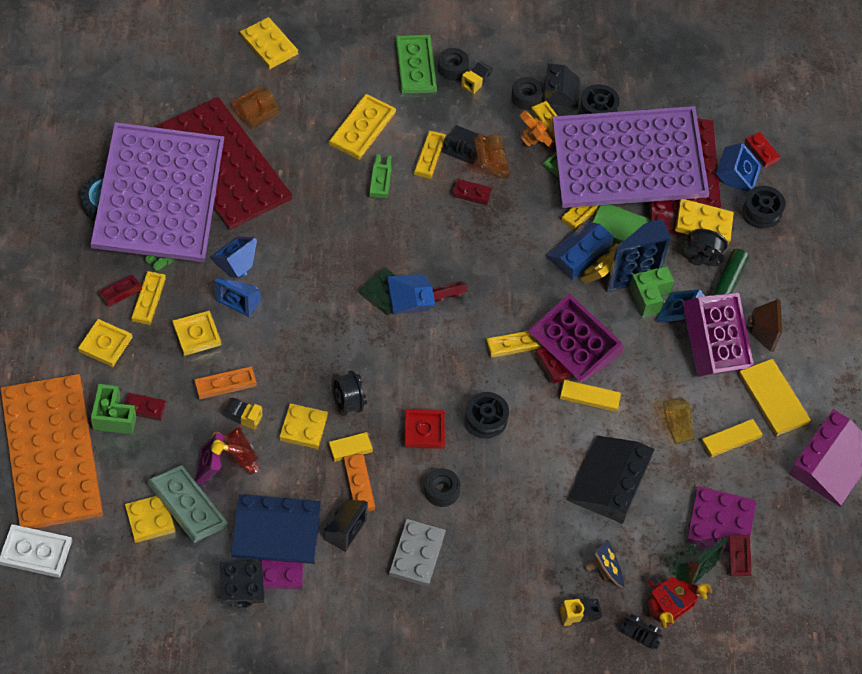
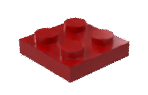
(425, 429)

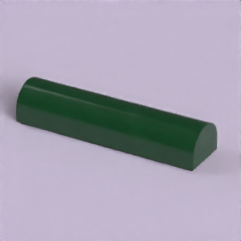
(731, 273)

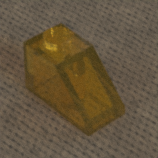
(678, 419)

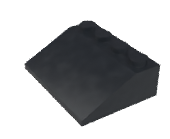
(611, 476)

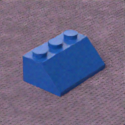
(581, 249)

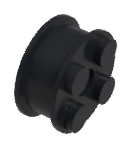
(599, 99)
(764, 206)
(705, 247)
(348, 393)
(486, 415)

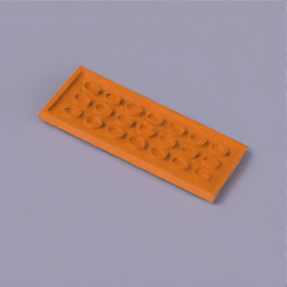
(51, 452)

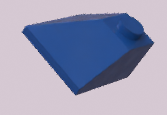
(236, 256)
(410, 293)
(237, 295)
(673, 308)

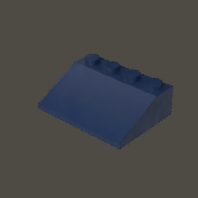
(639, 253)
(276, 529)

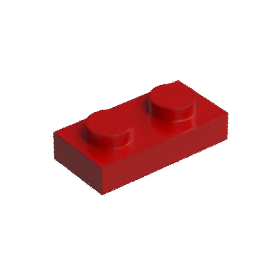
(762, 149)

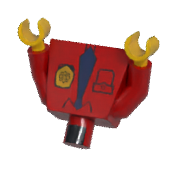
(673, 598)

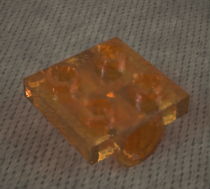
(256, 106)
(492, 155)

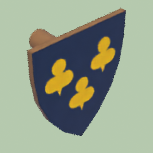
(607, 564)

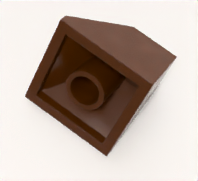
(767, 324)

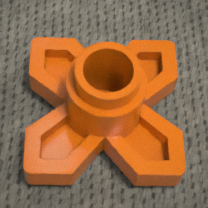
(535, 131)

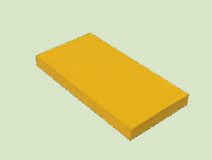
(362, 126)
(774, 397)

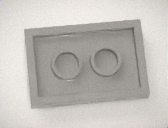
(417, 553)

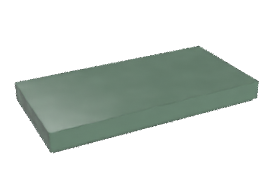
(187, 503)

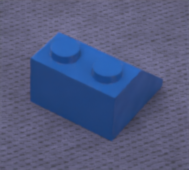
(738, 167)

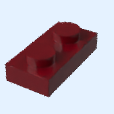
(472, 192)
(453, 289)
(120, 290)
(552, 367)
(147, 406)
(740, 555)

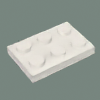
(35, 551)

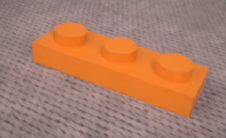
(225, 382)
(359, 479)

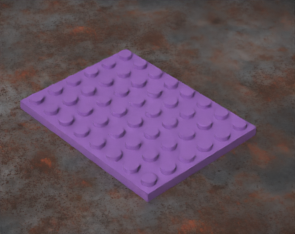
(629, 157)
(158, 192)

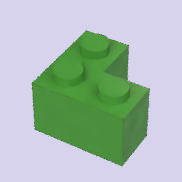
(648, 289)
(109, 414)

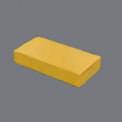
(350, 446)

